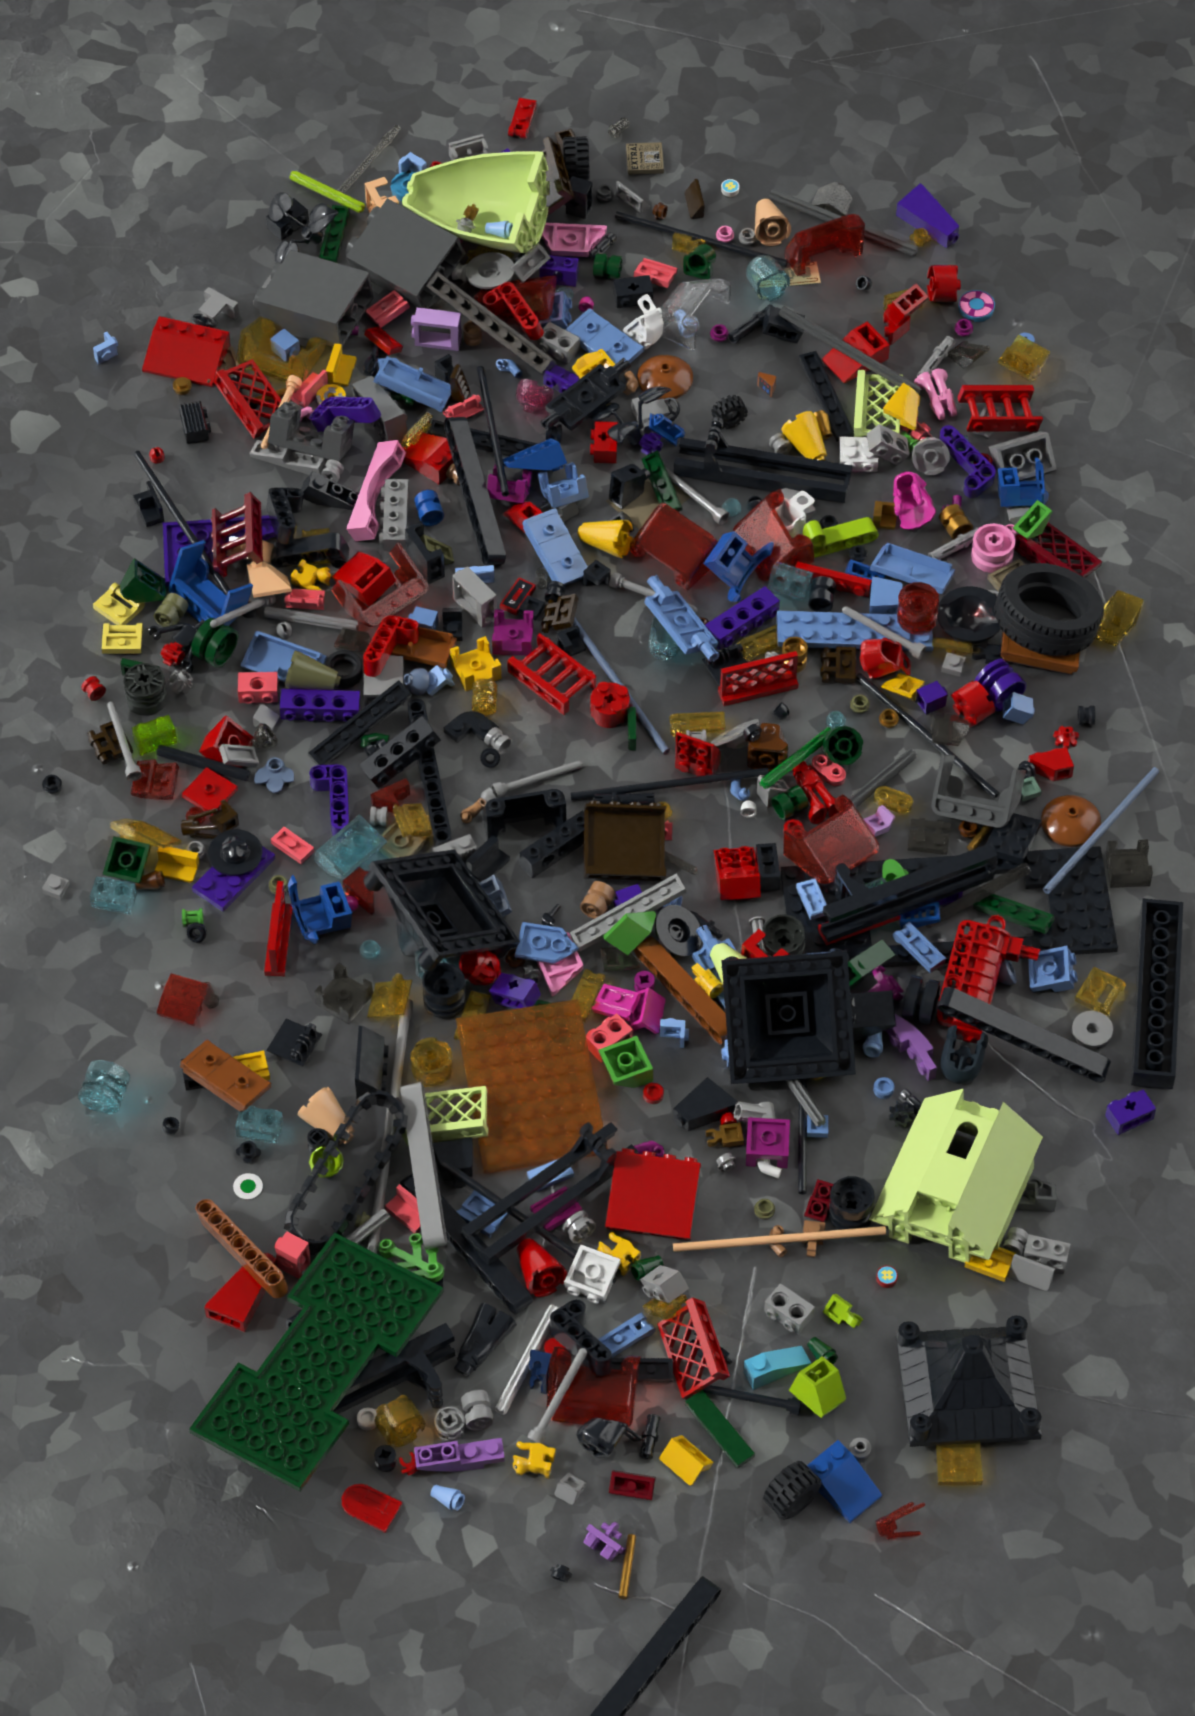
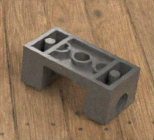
(330, 444)

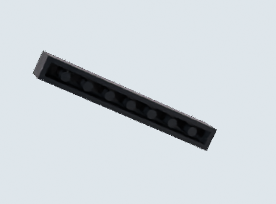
(491, 323)

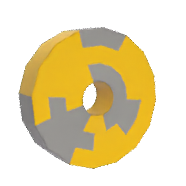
(329, 390)

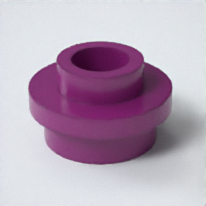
(963, 327)
(719, 333)

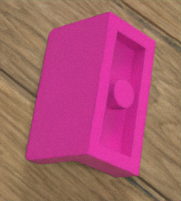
(648, 1011)

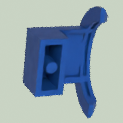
(1021, 493)
(734, 563)
(320, 913)

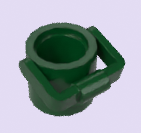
(699, 261)

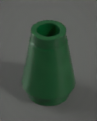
(644, 1266)
(821, 1349)

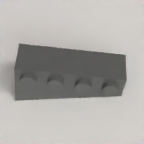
(393, 420)

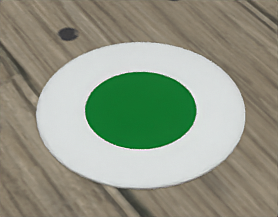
(248, 1186)

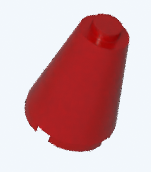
(539, 1268)

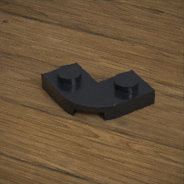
(467, 723)

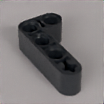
(280, 508)
(312, 549)
(568, 1330)

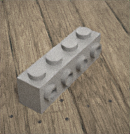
(395, 513)

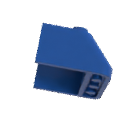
(203, 597)

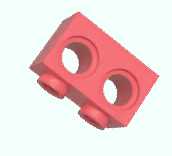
(605, 1034)

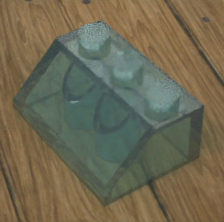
(349, 848)

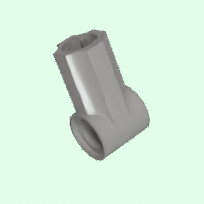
(761, 1110)

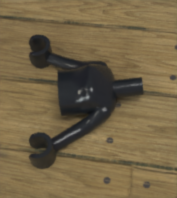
(183, 637)

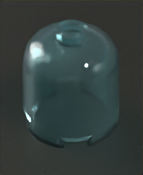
(767, 277)

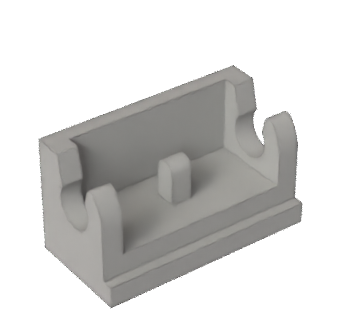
(468, 147)

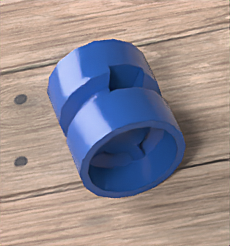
(429, 507)

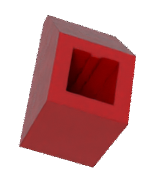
(895, 332)
(520, 512)
(1053, 764)

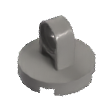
(930, 456)

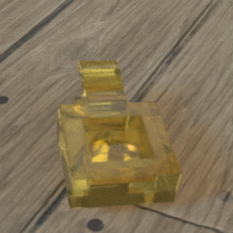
(684, 243)

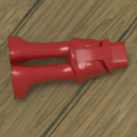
(810, 783)

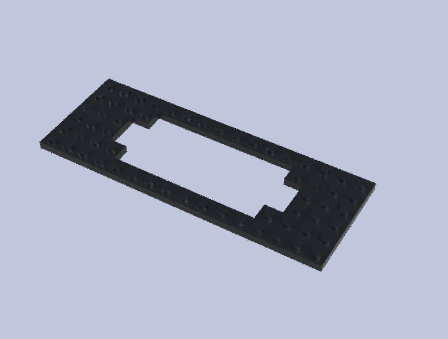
(1077, 902)

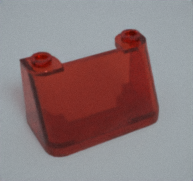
(842, 232)
(675, 543)

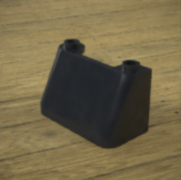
(522, 807)

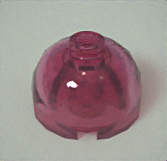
(532, 396)

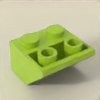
(819, 1387)

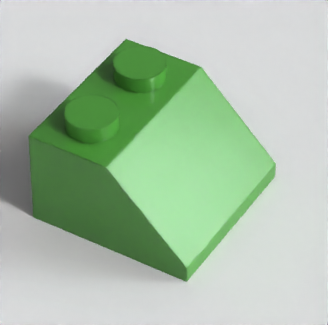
(627, 1063)

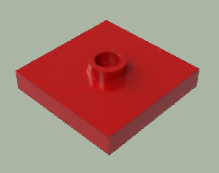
(209, 790)

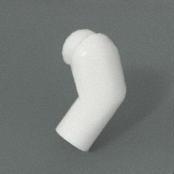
(766, 1168)

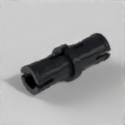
(650, 1436)

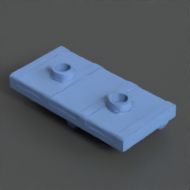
(599, 333)
(413, 383)
(555, 547)
(912, 567)
(274, 655)

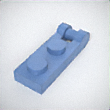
(919, 947)
(627, 1334)

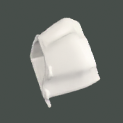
(648, 327)
(792, 513)

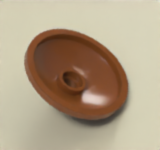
(666, 372)
(1068, 828)

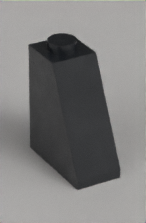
(703, 1106)

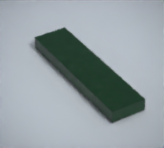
(334, 234)
(661, 481)
(1016, 912)
(719, 1429)

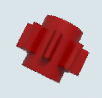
(172, 654)

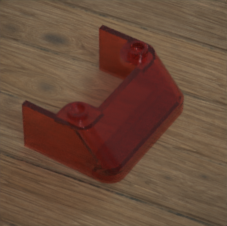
(409, 588)

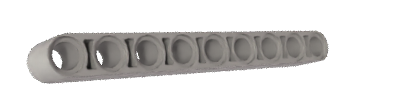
(424, 1166)

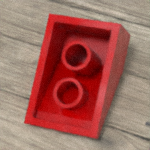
(430, 457)

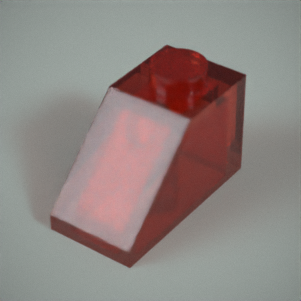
(355, 887)

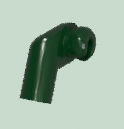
(373, 737)

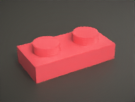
(292, 845)

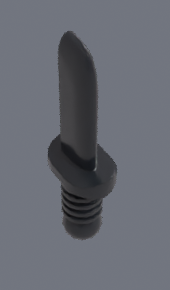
(714, 931)

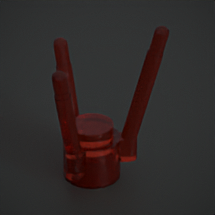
(887, 1524)

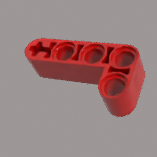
(508, 297)
(389, 633)

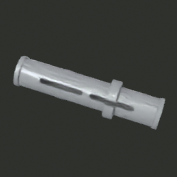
(939, 354)
(961, 541)

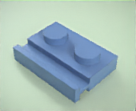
(475, 1206)

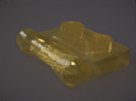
(1095, 986)

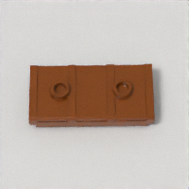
(431, 648)
(1015, 653)
(224, 1076)

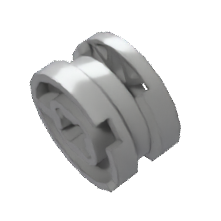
(579, 1227)
(449, 1423)

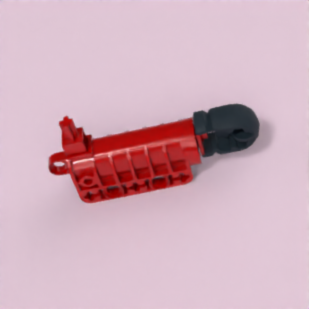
(977, 976)

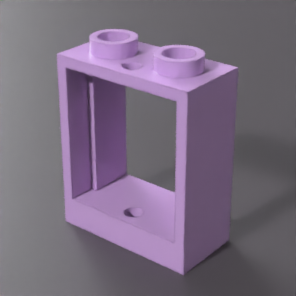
(437, 319)

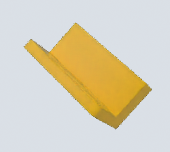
(340, 367)
(178, 864)
(685, 1459)

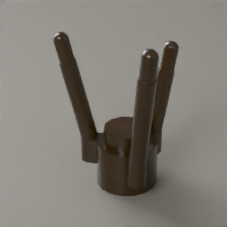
(192, 827)

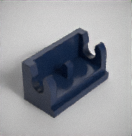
(539, 1369)

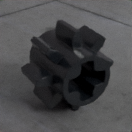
(901, 1107)

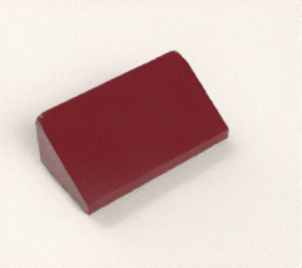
(632, 1484)

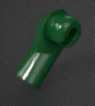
(401, 398)

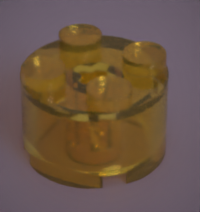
(431, 1061)
(399, 1421)

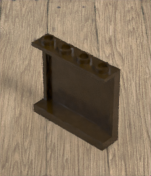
(557, 175)
(624, 841)

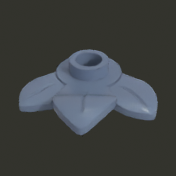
(272, 777)

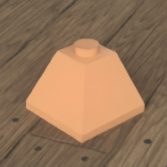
(267, 580)

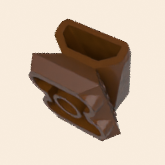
(769, 749)

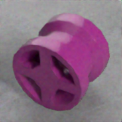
(644, 976)

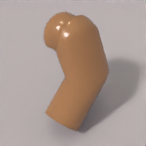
(473, 810)
(778, 1248)

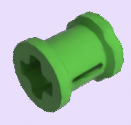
(190, 917)

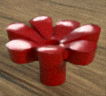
(1066, 736)

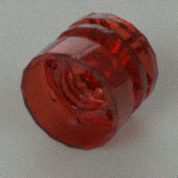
(917, 608)

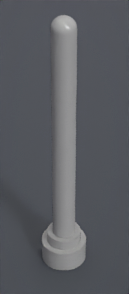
(720, 514)
(618, 581)
(261, 601)
(916, 649)
(132, 770)
(500, 789)
(538, 1433)

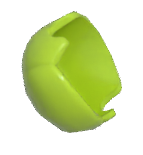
(334, 1165)

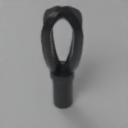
(374, 356)

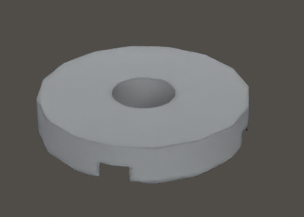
(1096, 1020)

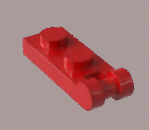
(522, 118)

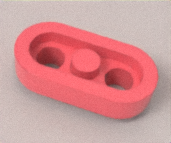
(826, 770)

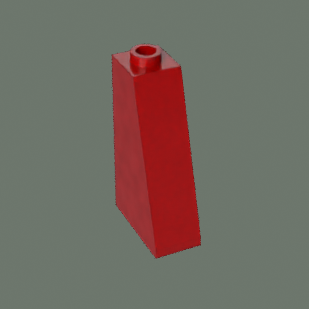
(237, 1299)

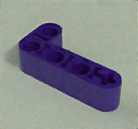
(355, 408)
(954, 441)
(335, 785)

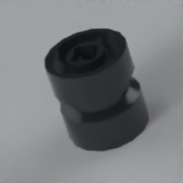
(822, 594)

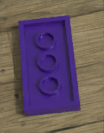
(223, 889)

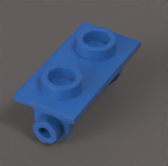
(661, 426)

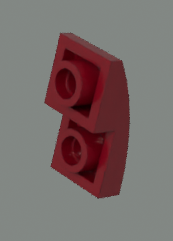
(819, 1201)

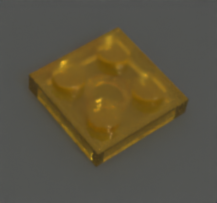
(959, 1464)

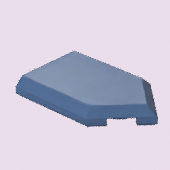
(544, 943)

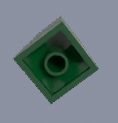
(142, 584)
(126, 860)

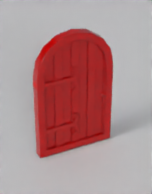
(370, 1506)

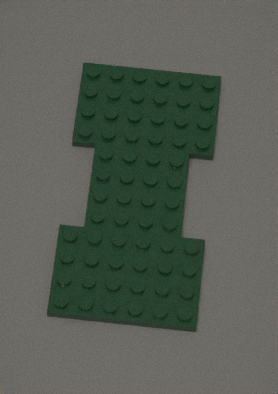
(284, 1411)

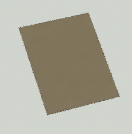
(644, 505)

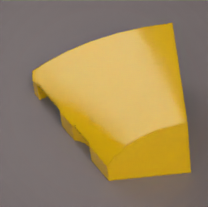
(904, 406)

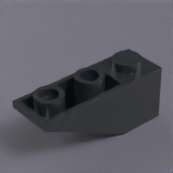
(328, 493)

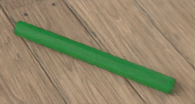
(794, 760)

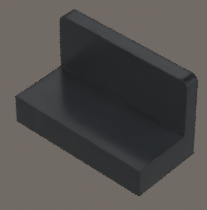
(487, 859)

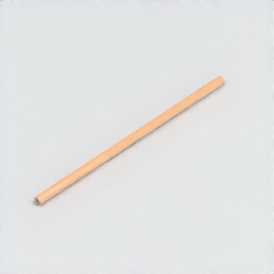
(775, 1239)

